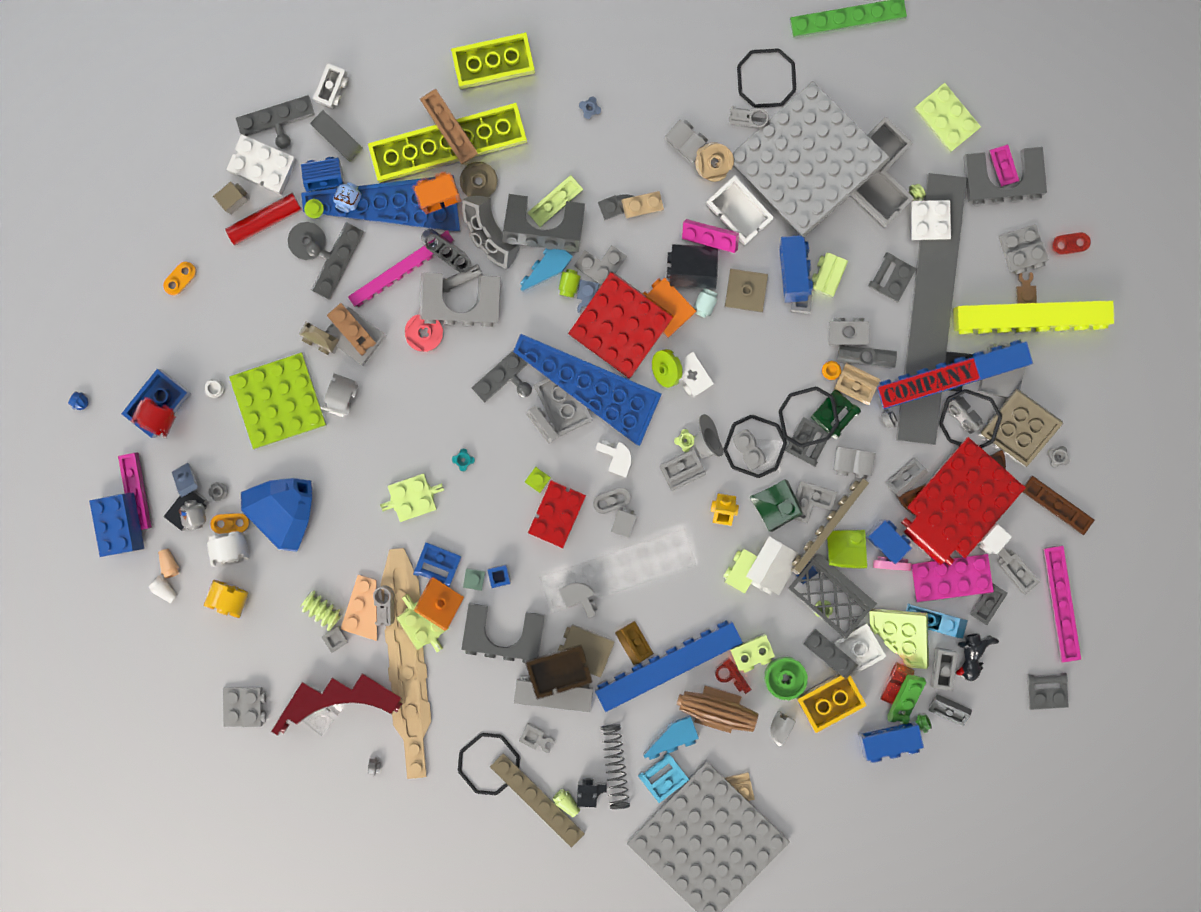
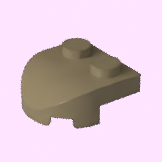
(312, 334)

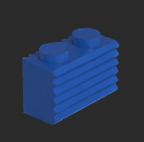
(322, 174)

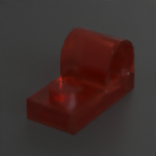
(740, 682)
(895, 682)

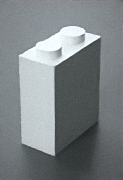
(772, 567)

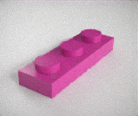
(710, 235)

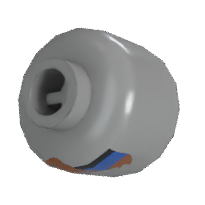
(192, 515)

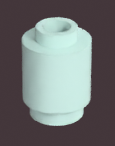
(705, 303)

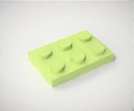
(947, 117)

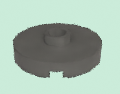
(297, 235)

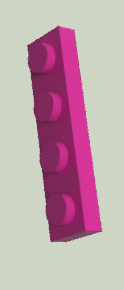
(133, 482)

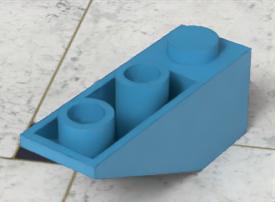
(550, 266)
(942, 622)
(676, 734)

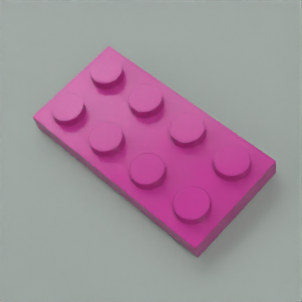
(962, 578)

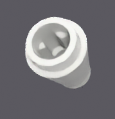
(162, 589)

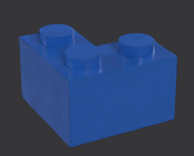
(888, 541)

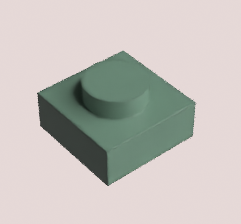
(474, 579)

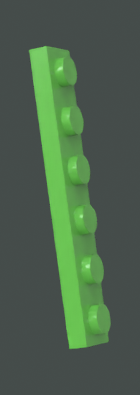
(848, 17)

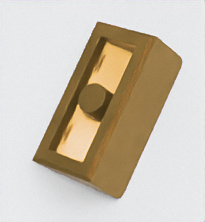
(634, 643)

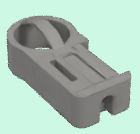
(745, 117)
(385, 609)

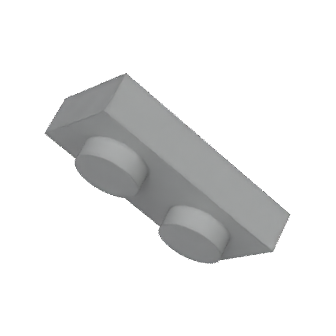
(907, 477)

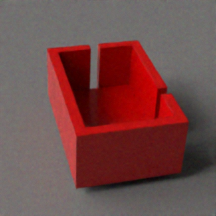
(556, 514)

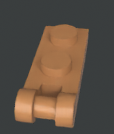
(351, 328)

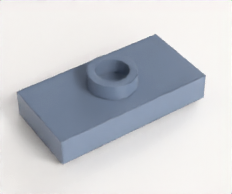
(184, 479)

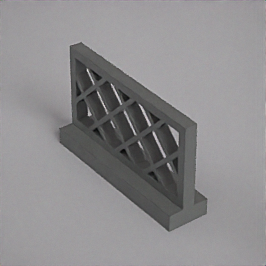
(842, 582)

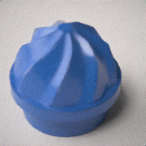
(78, 401)

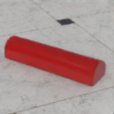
(263, 219)

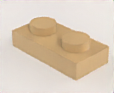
(642, 204)

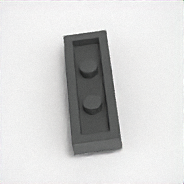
(830, 654)

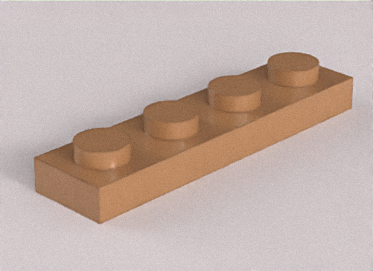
(448, 126)

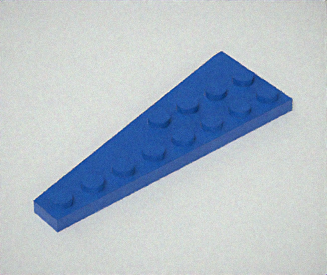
(390, 204)
(611, 397)

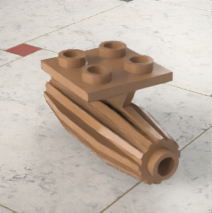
(718, 710)

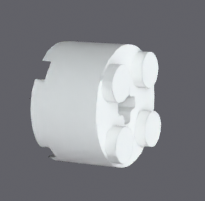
(227, 549)

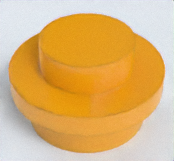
(831, 370)

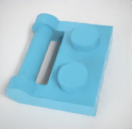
(666, 783)

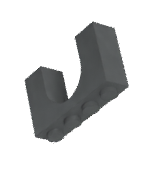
(980, 187)
(563, 237)
(476, 639)

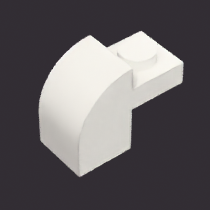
(621, 457)

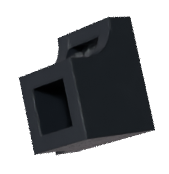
(589, 791)

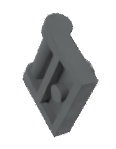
(897, 281)
(805, 433)
(1047, 697)

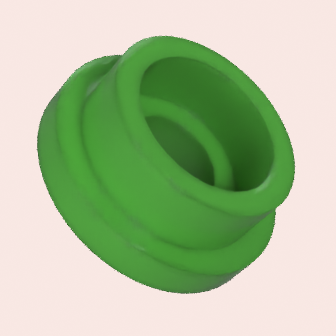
(924, 723)

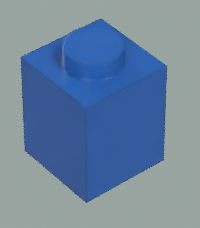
(499, 576)

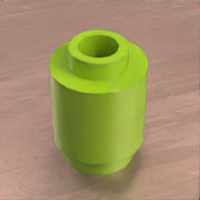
(569, 283)

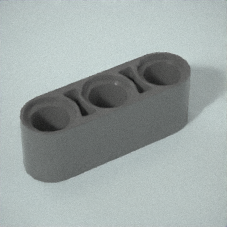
(336, 135)
(450, 258)

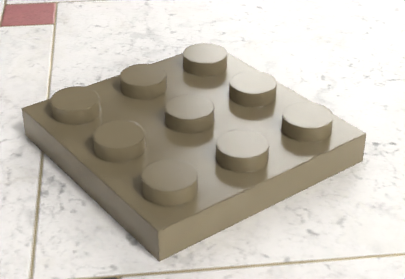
(1023, 427)

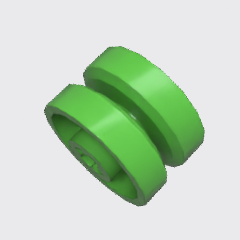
(774, 678)

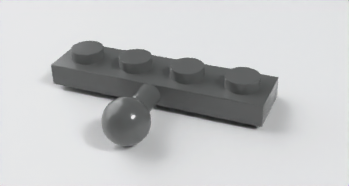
(276, 117)
(336, 259)
(502, 374)

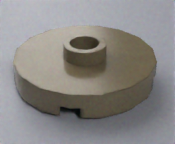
(478, 170)

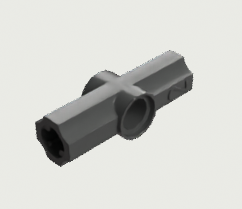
(880, 357)

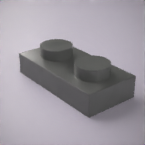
(988, 605)
(950, 710)

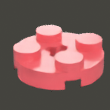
(426, 343)

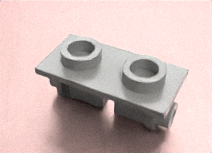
(970, 421)

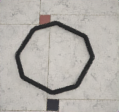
(740, 81)
(977, 395)
(815, 441)
(746, 471)
(469, 745)

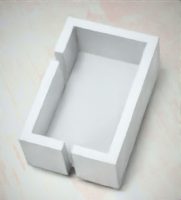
(261, 163)
(739, 210)

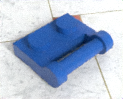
(438, 558)

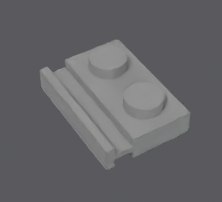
(547, 430)
(682, 470)

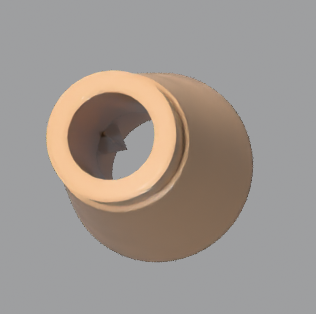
(168, 565)

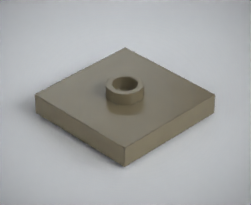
(746, 290)

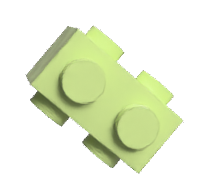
(751, 650)

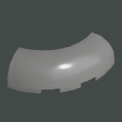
(485, 231)

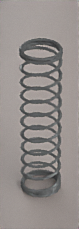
(616, 804)

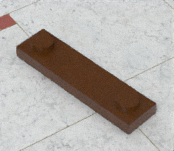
(1058, 505)

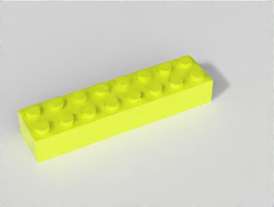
(428, 148)
(1033, 315)

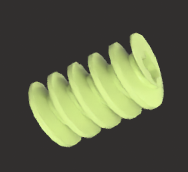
(321, 610)

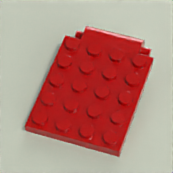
(960, 503)

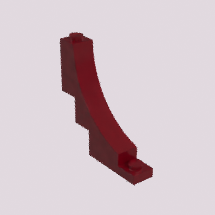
(308, 700)

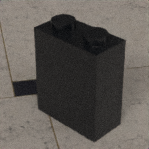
(692, 266)

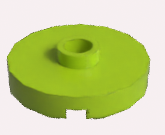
(666, 368)

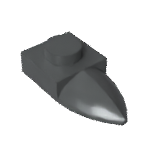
(612, 206)

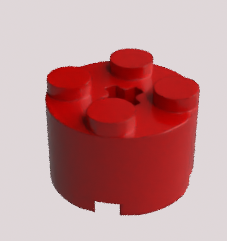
(153, 418)

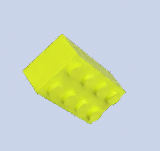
(493, 61)

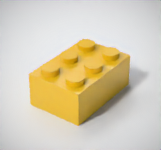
(831, 702)

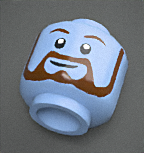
(347, 197)

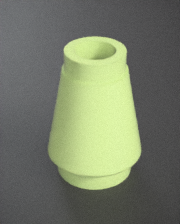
(565, 802)

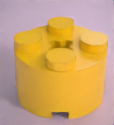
(226, 598)

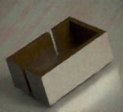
(558, 670)

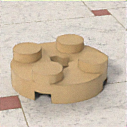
(721, 168)

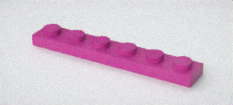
(1062, 604)

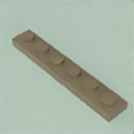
(824, 531)
(537, 800)

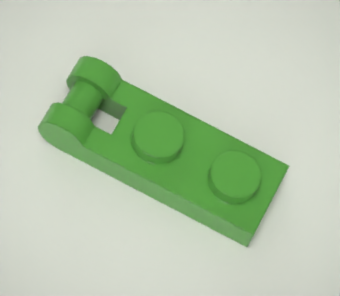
(906, 699)

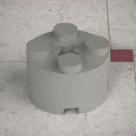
(339, 395)

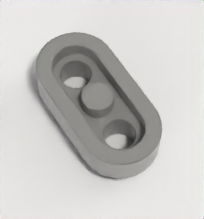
(612, 501)

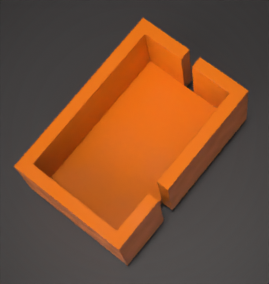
(435, 191)

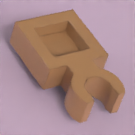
(1026, 293)

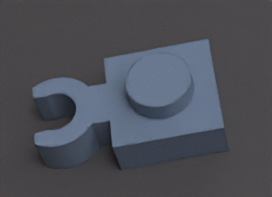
(586, 293)

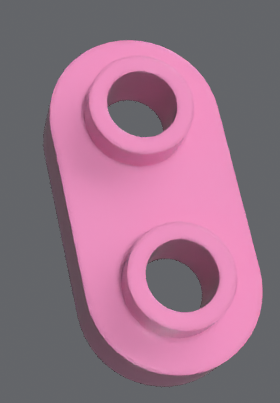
(884, 563)

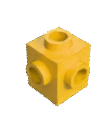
(724, 509)

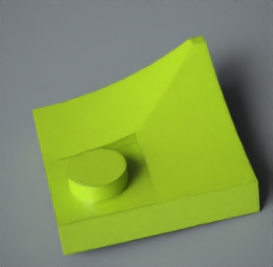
(847, 548)

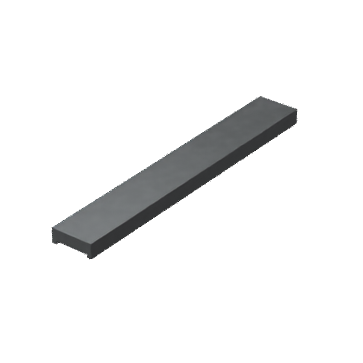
(932, 310)

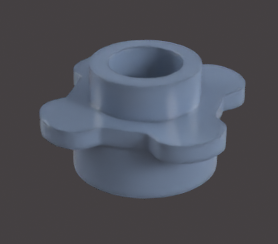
(589, 112)

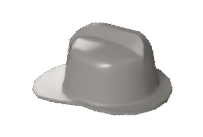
(707, 439)

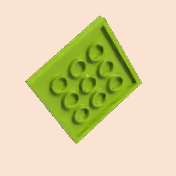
(277, 400)

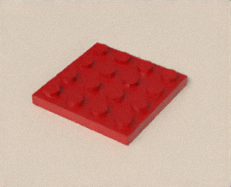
(620, 325)

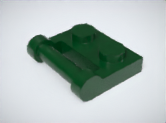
(824, 414)

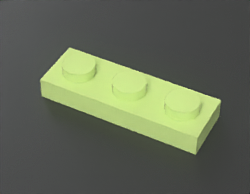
(555, 201)

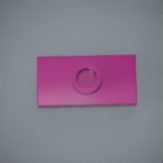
(1004, 165)

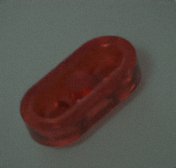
(1070, 243)

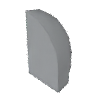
(781, 728)

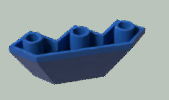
(280, 510)

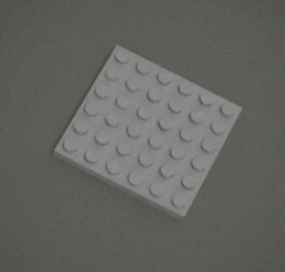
(808, 159)
(708, 841)

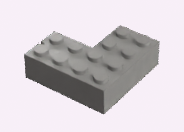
(882, 193)

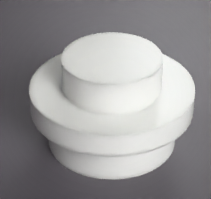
(214, 388)

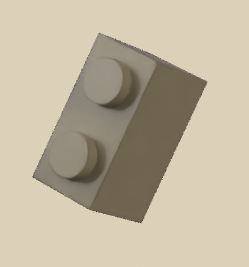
(231, 197)

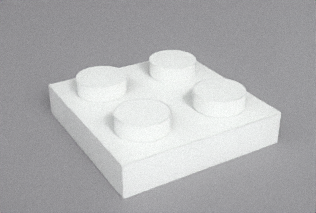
(930, 220)
(861, 648)

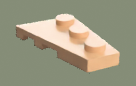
(361, 612)

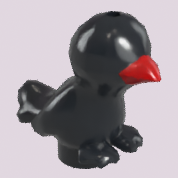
(973, 650)

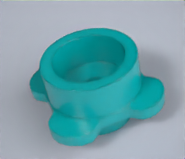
(458, 460)

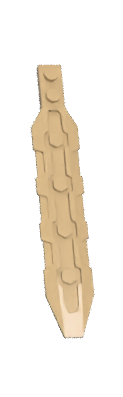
(406, 665)

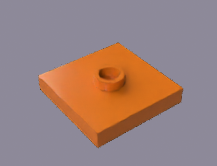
(438, 603)

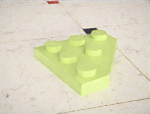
(904, 634)

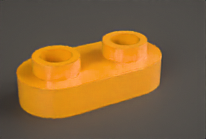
(179, 278)
(230, 523)

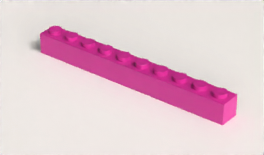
(394, 273)

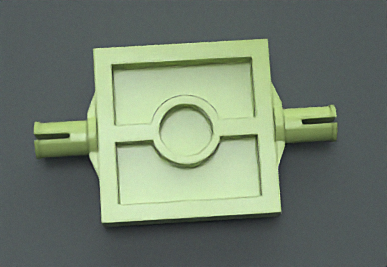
(412, 497)
(419, 628)

